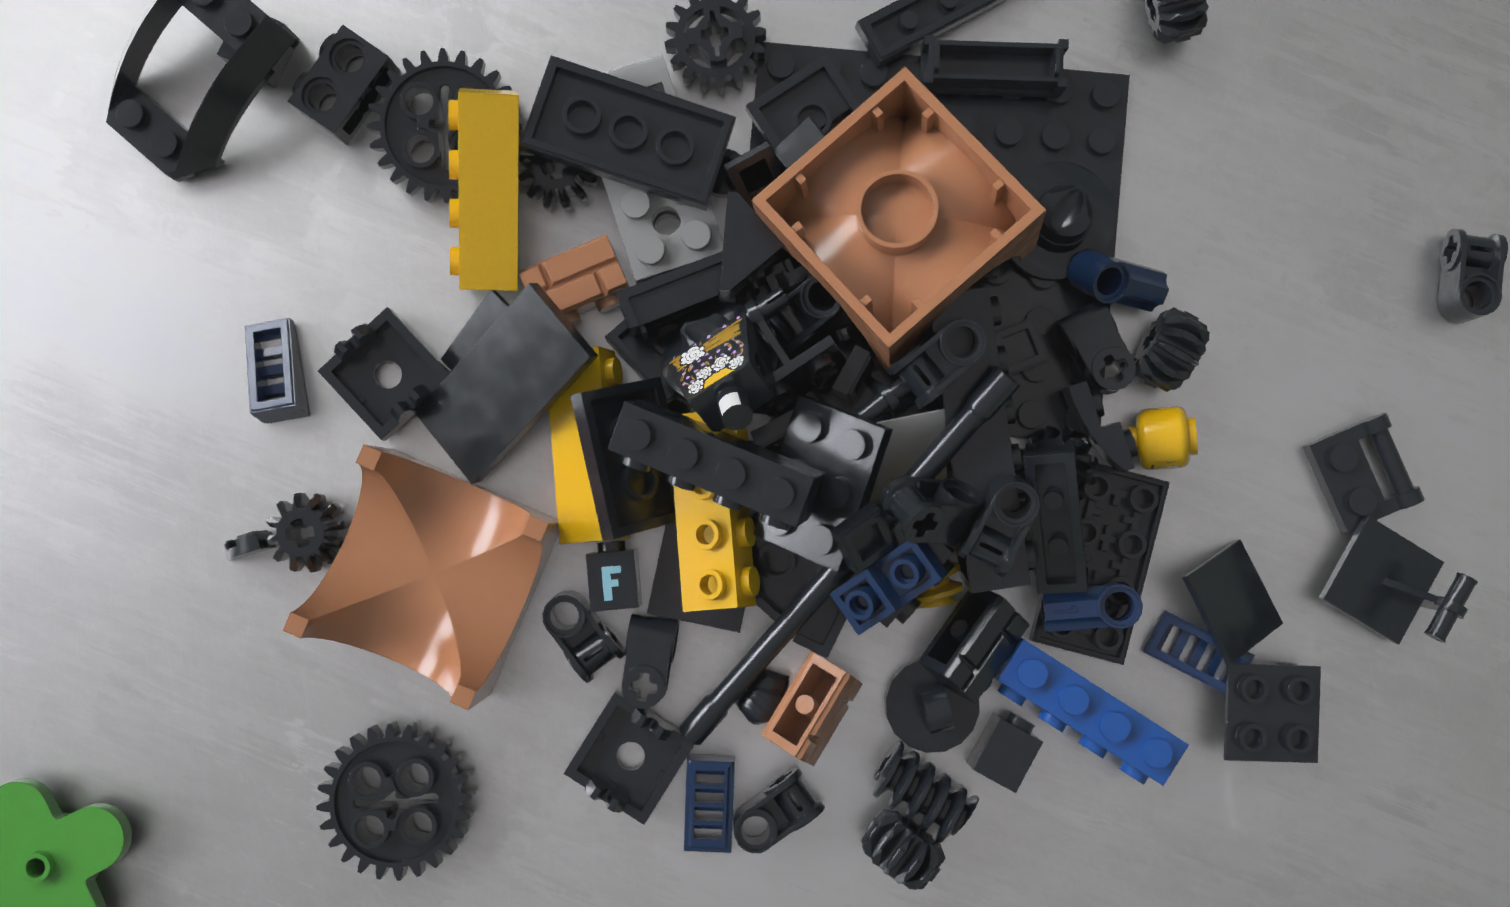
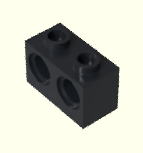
(352, 89)

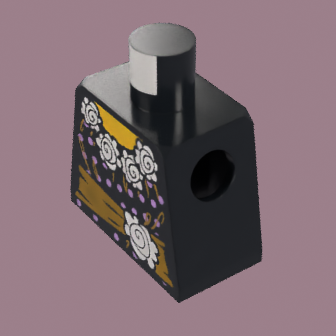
(726, 374)

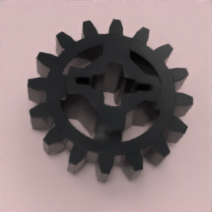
(696, 42)

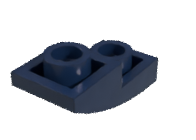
(888, 585)

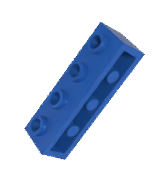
(1099, 716)

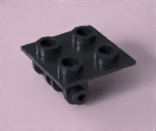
(1272, 712)

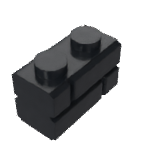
(974, 643)

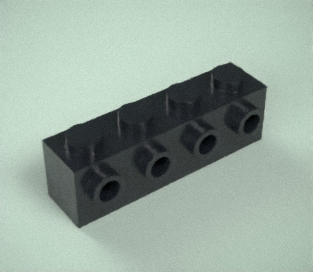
(717, 462)

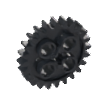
(403, 129)
(401, 841)

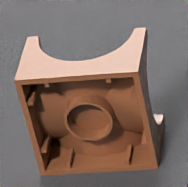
(899, 214)
(431, 574)

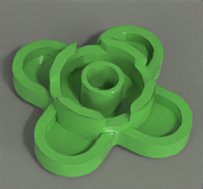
(53, 854)

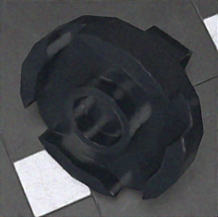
(927, 712)

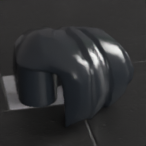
(763, 696)

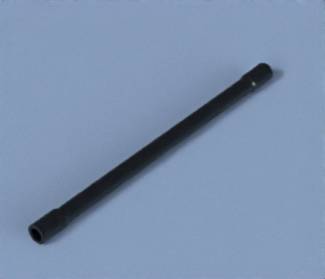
(714, 707)

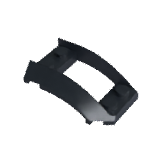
(151, 128)

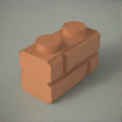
(580, 278)
(811, 709)

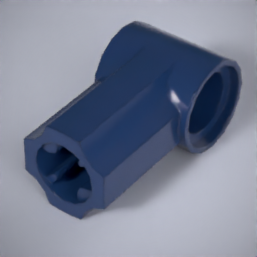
(1117, 280)
(1087, 609)

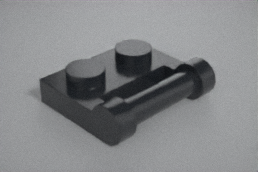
(1349, 480)

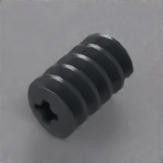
(922, 792)

